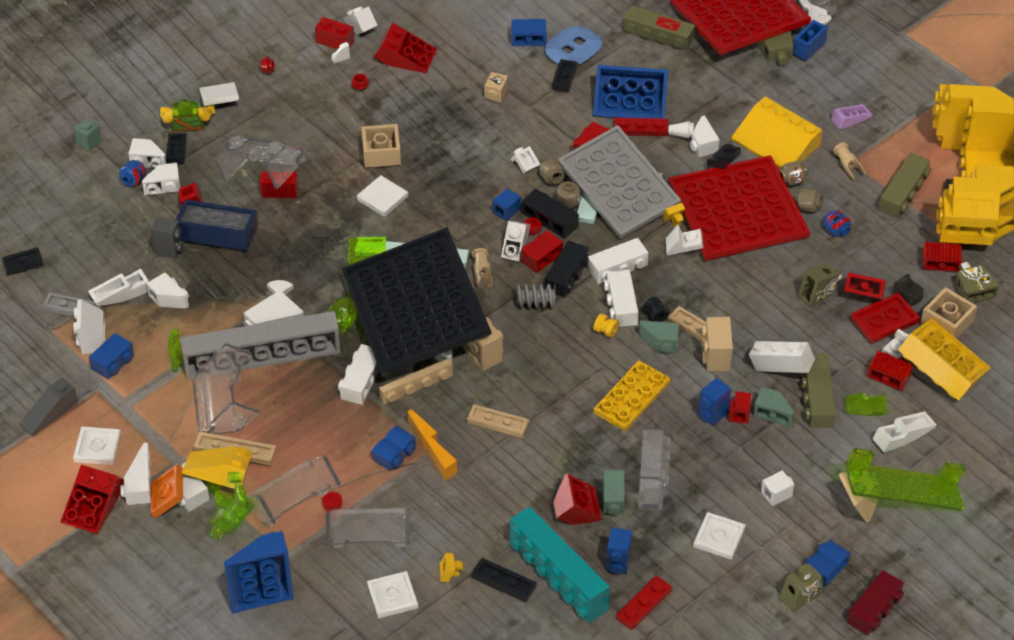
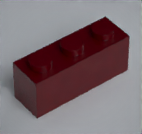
(875, 603)

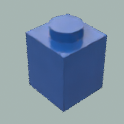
(506, 204)

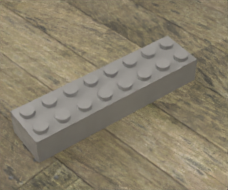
(268, 342)

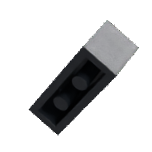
(551, 213)
(567, 268)

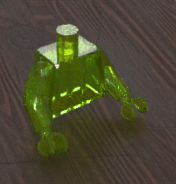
(230, 509)

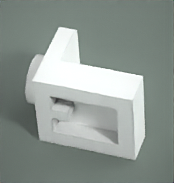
(525, 159)
(893, 346)

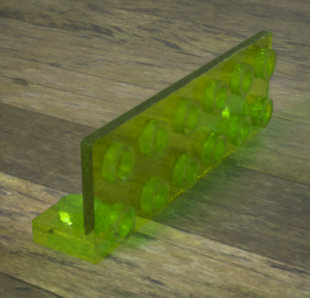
(904, 485)

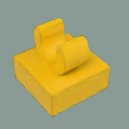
(674, 214)
(449, 567)

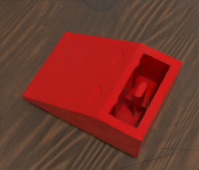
(405, 50)
(91, 499)

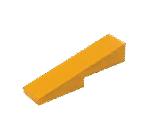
(427, 436)

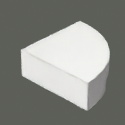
(342, 53)
(282, 285)

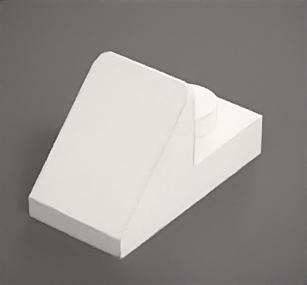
(683, 242)

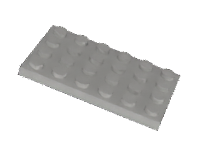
(619, 181)

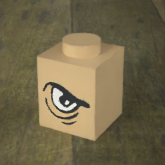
(496, 87)

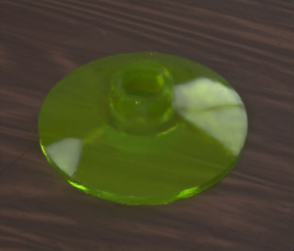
(345, 313)

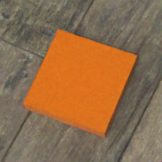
(166, 491)

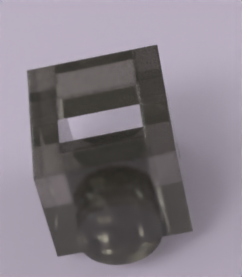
(908, 290)

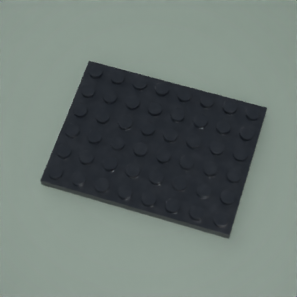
(415, 301)

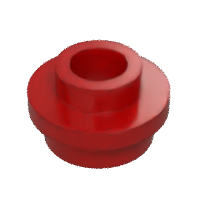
(267, 65)
(360, 81)

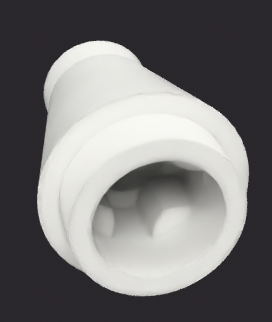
(682, 129)

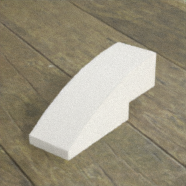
(120, 289)
(903, 431)

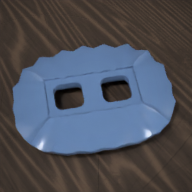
(566, 38)

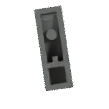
(51, 405)

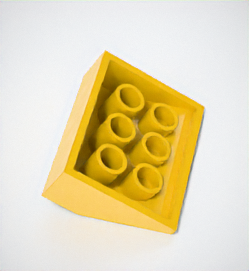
(778, 133)
(944, 359)

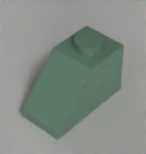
(660, 335)
(773, 407)
(613, 492)

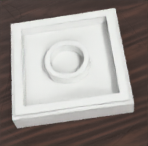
(219, 94)
(382, 196)
(97, 445)
(719, 535)
(392, 594)

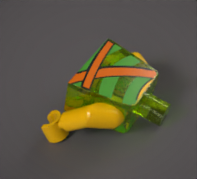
(186, 116)

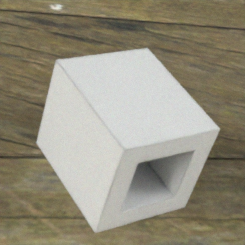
(777, 488)

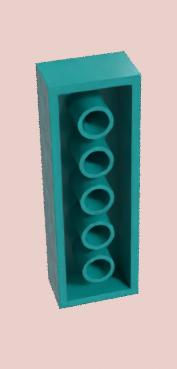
(559, 565)

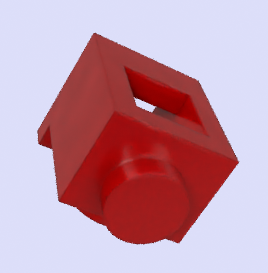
(190, 192)
(740, 408)

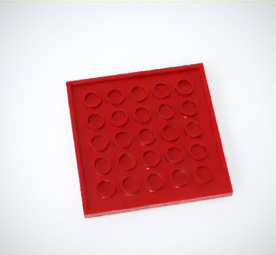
(739, 23)
(739, 207)

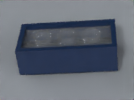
(217, 224)

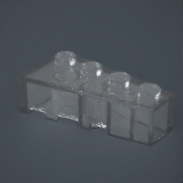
(653, 467)

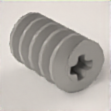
(536, 295)

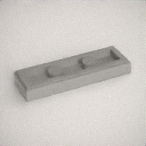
(63, 304)

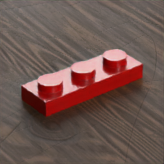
(643, 126)
(644, 603)

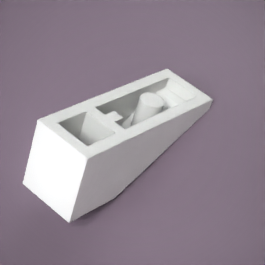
(138, 479)

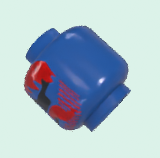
(133, 172)
(837, 223)

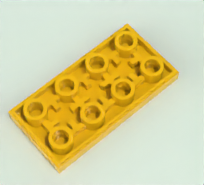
(632, 395)

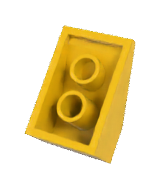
(216, 463)

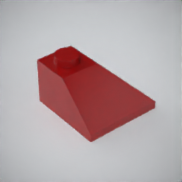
(576, 502)

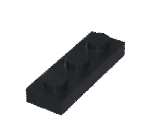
(504, 579)

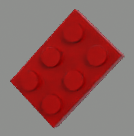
(884, 318)

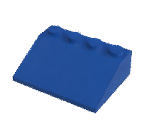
(630, 92)
(259, 574)

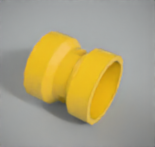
(606, 325)

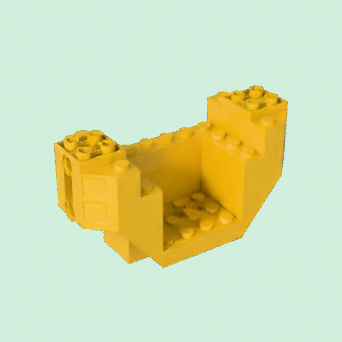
(980, 125)

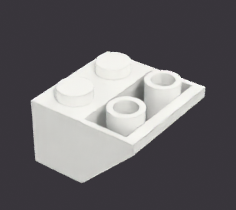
(89, 327)

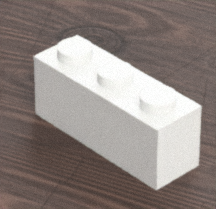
(626, 256)
(621, 297)
(782, 356)
(359, 376)

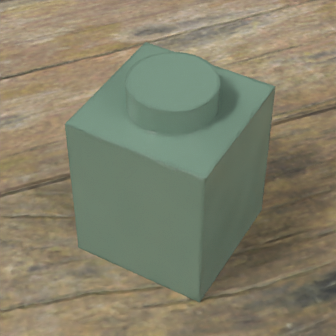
(87, 134)

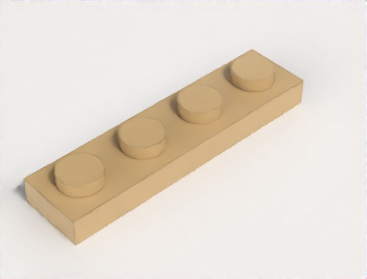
(416, 381)
(262, 452)

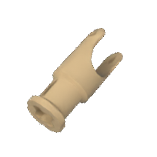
(847, 159)
(482, 266)

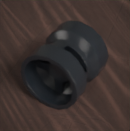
(655, 308)

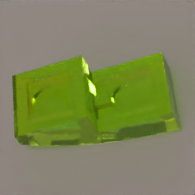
(175, 349)
(866, 406)

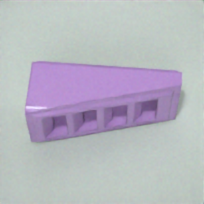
(850, 116)

